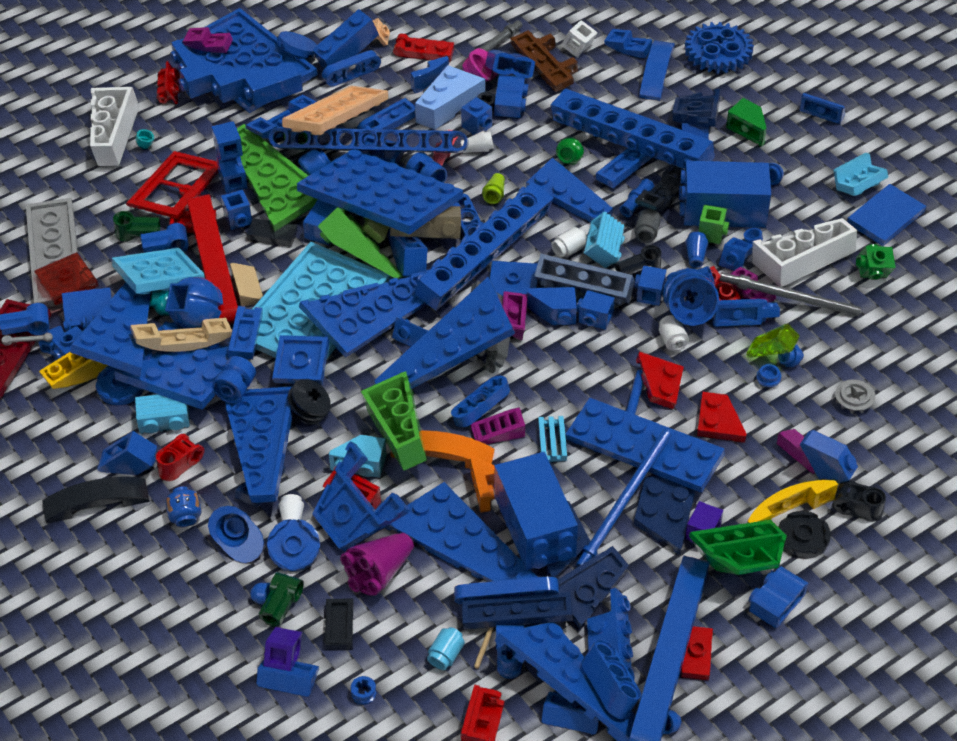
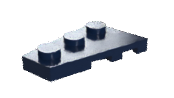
(592, 583)

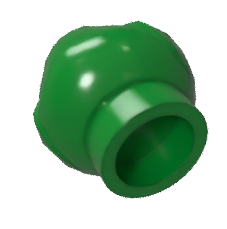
(569, 151)

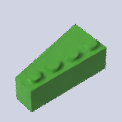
(396, 417)

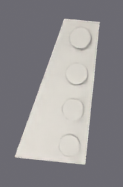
(112, 121)

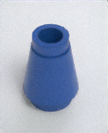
(696, 248)

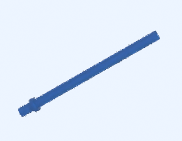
(590, 550)

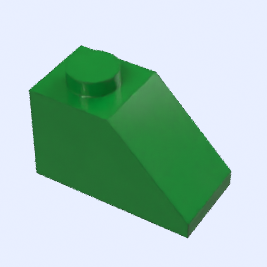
(748, 121)

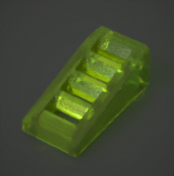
(774, 342)

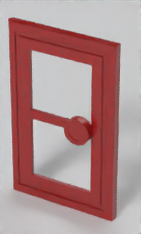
(187, 191)

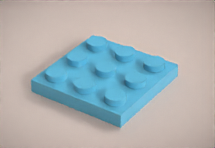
(155, 269)

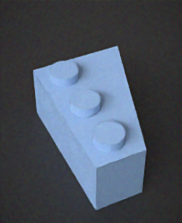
(447, 96)

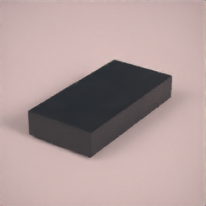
(263, 232)
(339, 624)

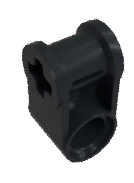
(861, 501)

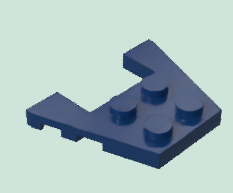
(347, 512)

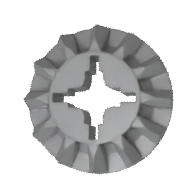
(858, 389)

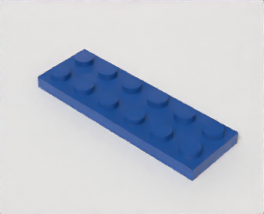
(630, 438)

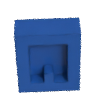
(735, 253)

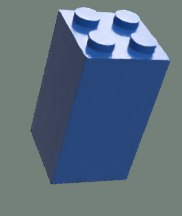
(736, 186)
(535, 511)

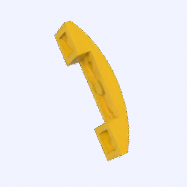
(813, 492)

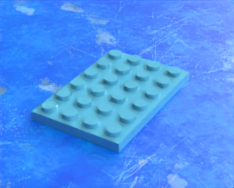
(311, 275)

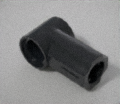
(649, 256)

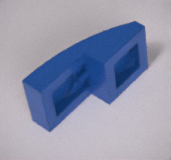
(624, 42)
(425, 77)

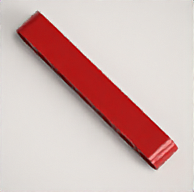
(212, 252)

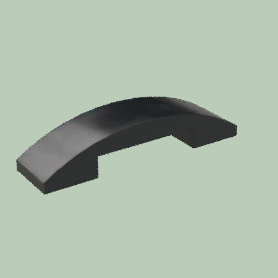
(664, 192)
(93, 494)

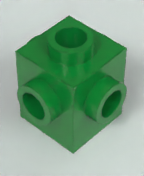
(875, 262)

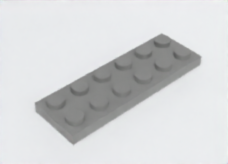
(50, 238)

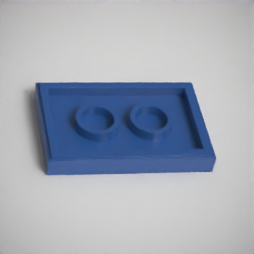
(886, 214)

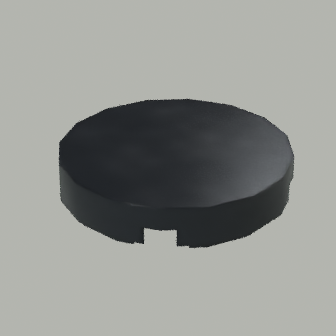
(805, 534)

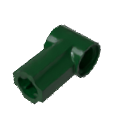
(128, 226)
(282, 593)

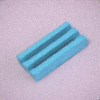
(551, 422)

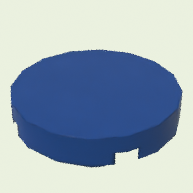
(296, 44)
(115, 391)
(293, 545)

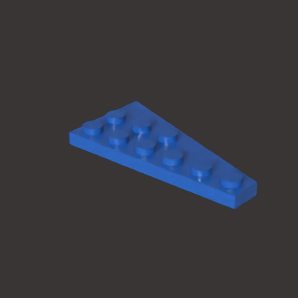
(261, 436)

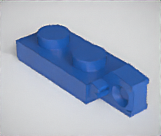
(744, 312)

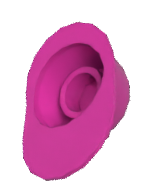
(476, 65)

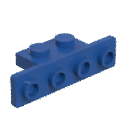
(614, 628)

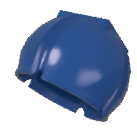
(193, 301)

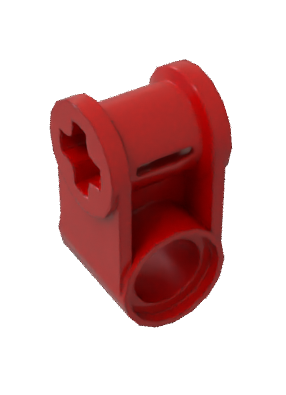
(177, 457)

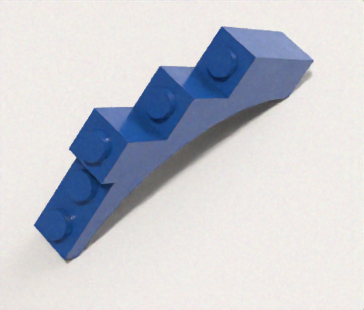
(229, 83)

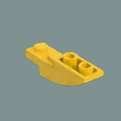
(71, 370)

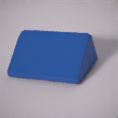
(822, 108)
(297, 681)
(561, 713)

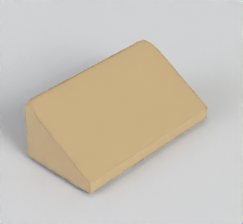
(246, 284)

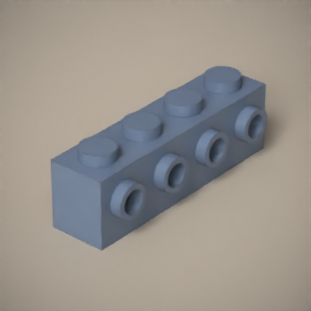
(565, 273)

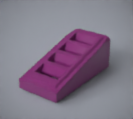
(505, 418)

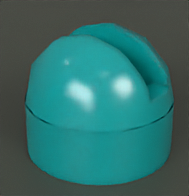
(144, 138)

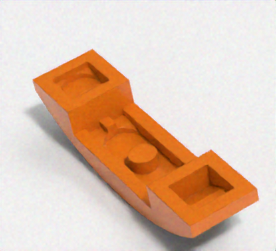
(455, 447)

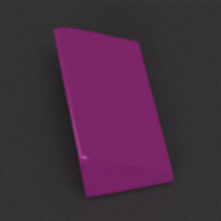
(515, 308)
(789, 441)

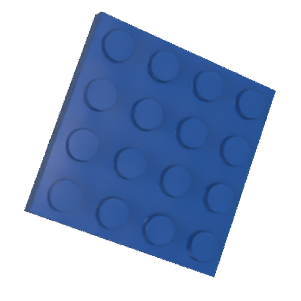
(180, 375)

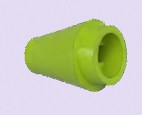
(494, 189)

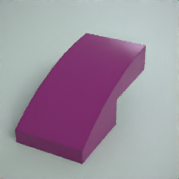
(205, 41)

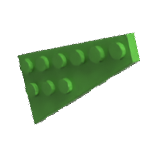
(273, 180)

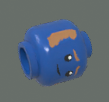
(183, 507)

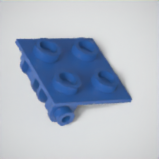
(83, 306)

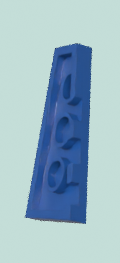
(569, 191)

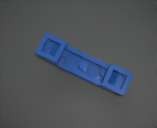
(656, 70)
(264, 127)

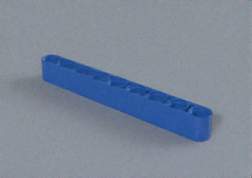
(379, 144)
(670, 651)

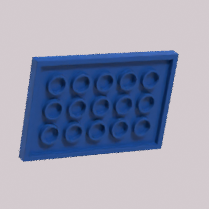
(251, 48)
(380, 191)

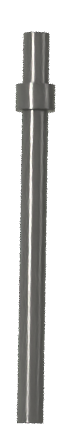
(744, 282)

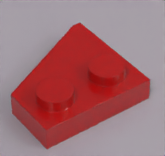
(661, 379)
(719, 419)

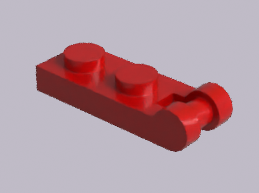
(422, 48)

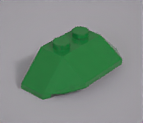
(741, 546)

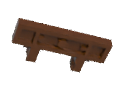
(555, 73)

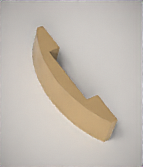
(180, 340)

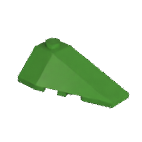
(348, 234)

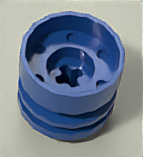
(700, 306)

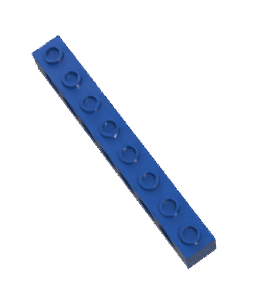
(630, 129)
(483, 245)

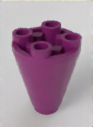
(375, 562)

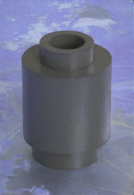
(647, 225)

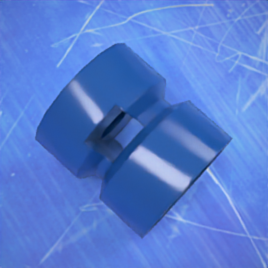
(426, 166)
(234, 379)

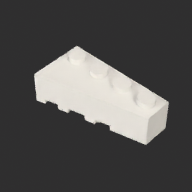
(805, 251)

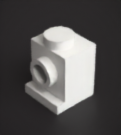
(579, 38)

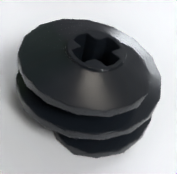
(309, 401)

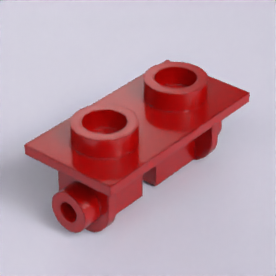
(168, 84)

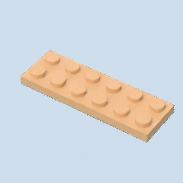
(334, 109)

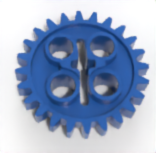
(718, 47)

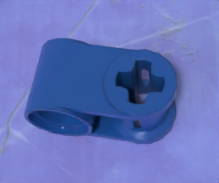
(507, 664)

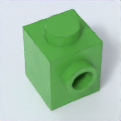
(713, 223)

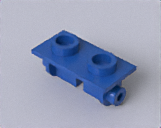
(407, 332)

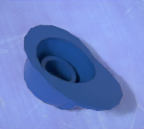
(236, 533)

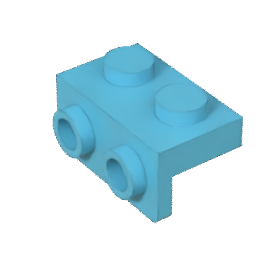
(858, 175)

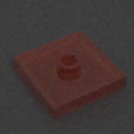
(65, 276)

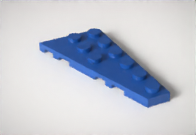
(363, 312)
(109, 333)
(462, 333)
(459, 536)
(560, 667)

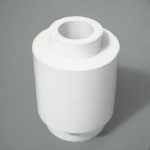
(569, 242)
(673, 333)

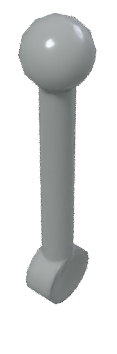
(7, 340)

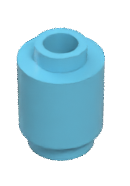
(445, 648)

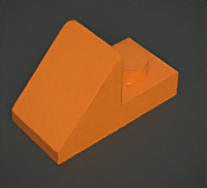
(483, 481)

